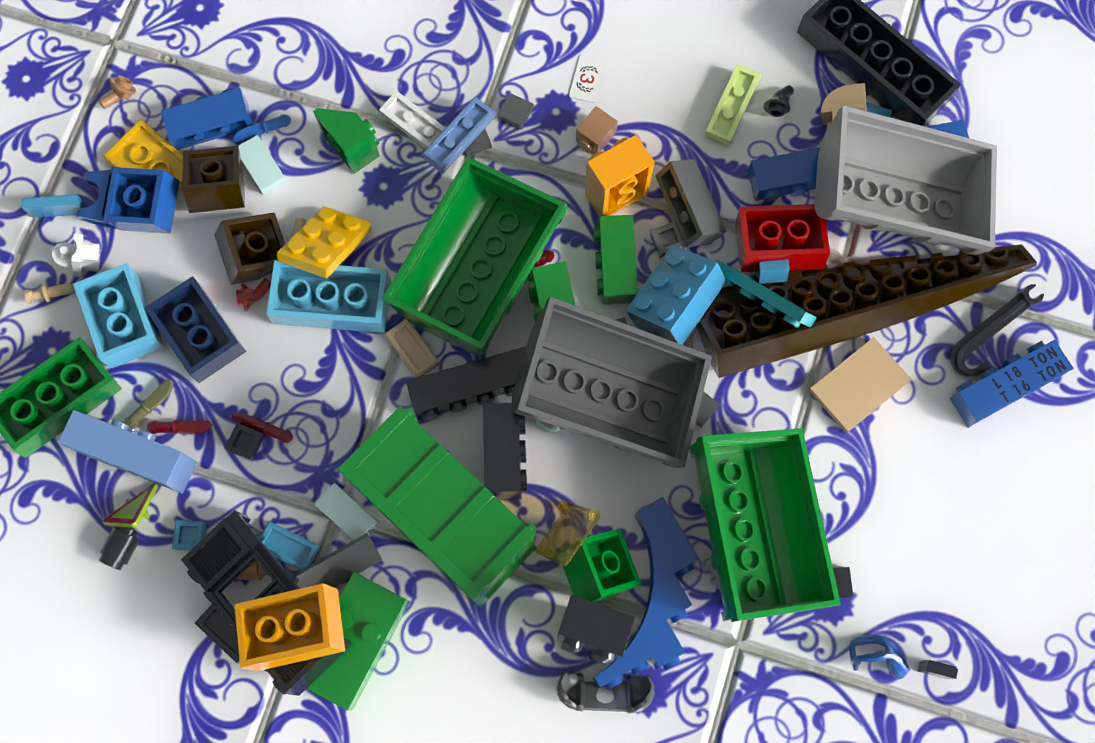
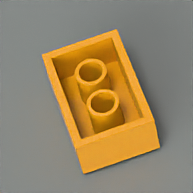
(618, 176)
(289, 627)

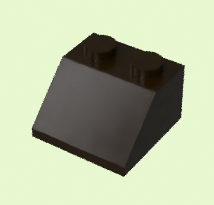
(213, 179)
(249, 246)

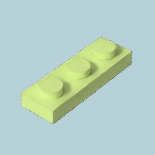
(732, 104)

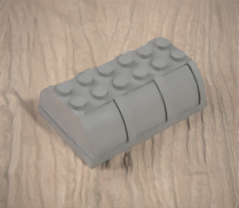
(908, 181)

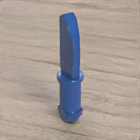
(260, 128)

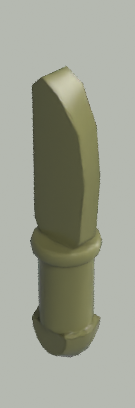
(150, 404)

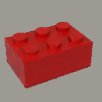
(781, 234)

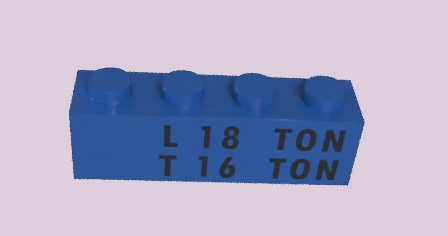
(1011, 382)

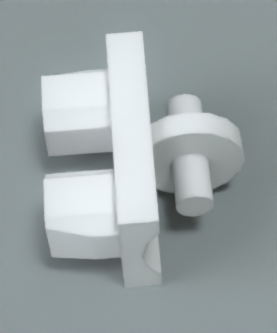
(80, 256)

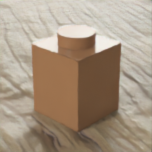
(596, 131)

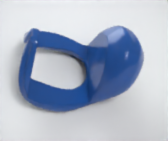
(895, 662)

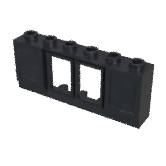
(221, 559)

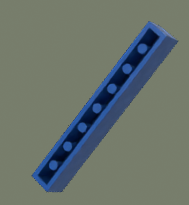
(797, 171)

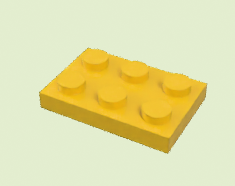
(324, 242)

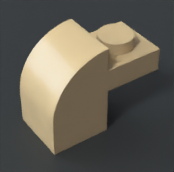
(847, 95)

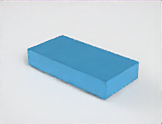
(53, 205)
(290, 546)

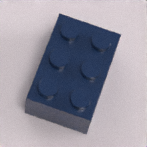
(195, 329)

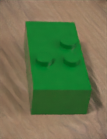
(44, 399)
(369, 622)

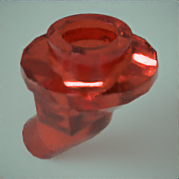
(247, 297)

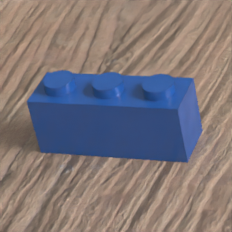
(206, 118)

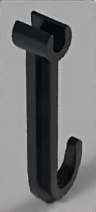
(988, 329)

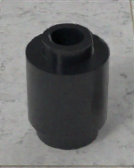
(119, 547)

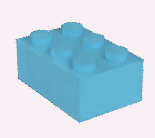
(117, 315)

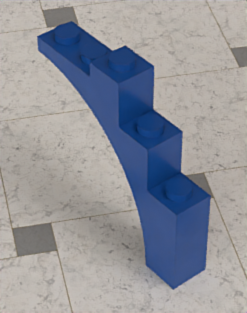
(654, 639)

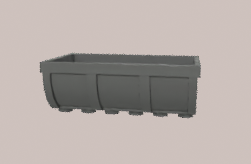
(611, 382)

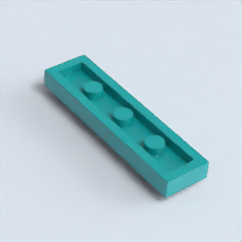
(771, 300)

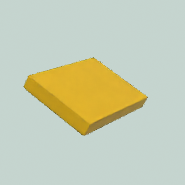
(146, 150)

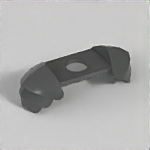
(628, 697)

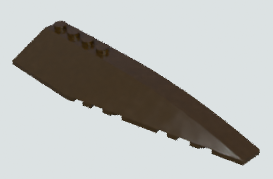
(846, 303)

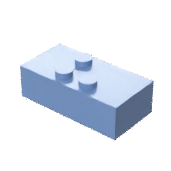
(128, 450)

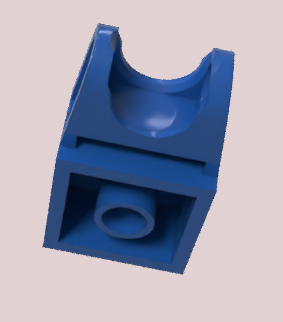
(132, 199)

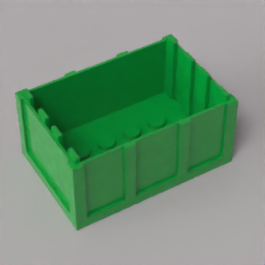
(440, 506)

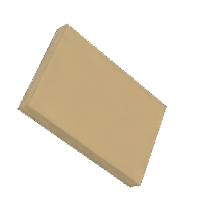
(859, 385)

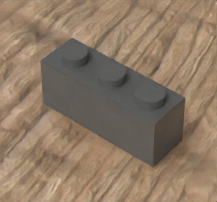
(690, 203)

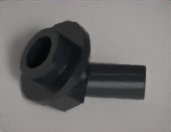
(779, 103)

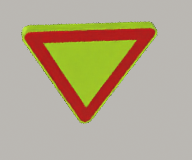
(132, 511)

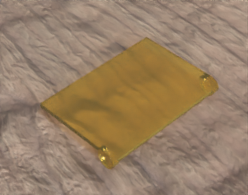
(567, 532)

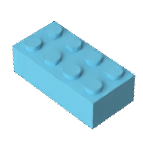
(342, 301)

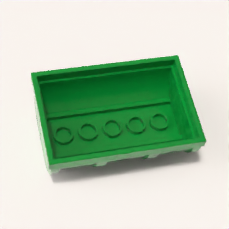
(474, 256)
(764, 524)

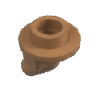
(122, 89)

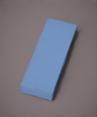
(459, 135)

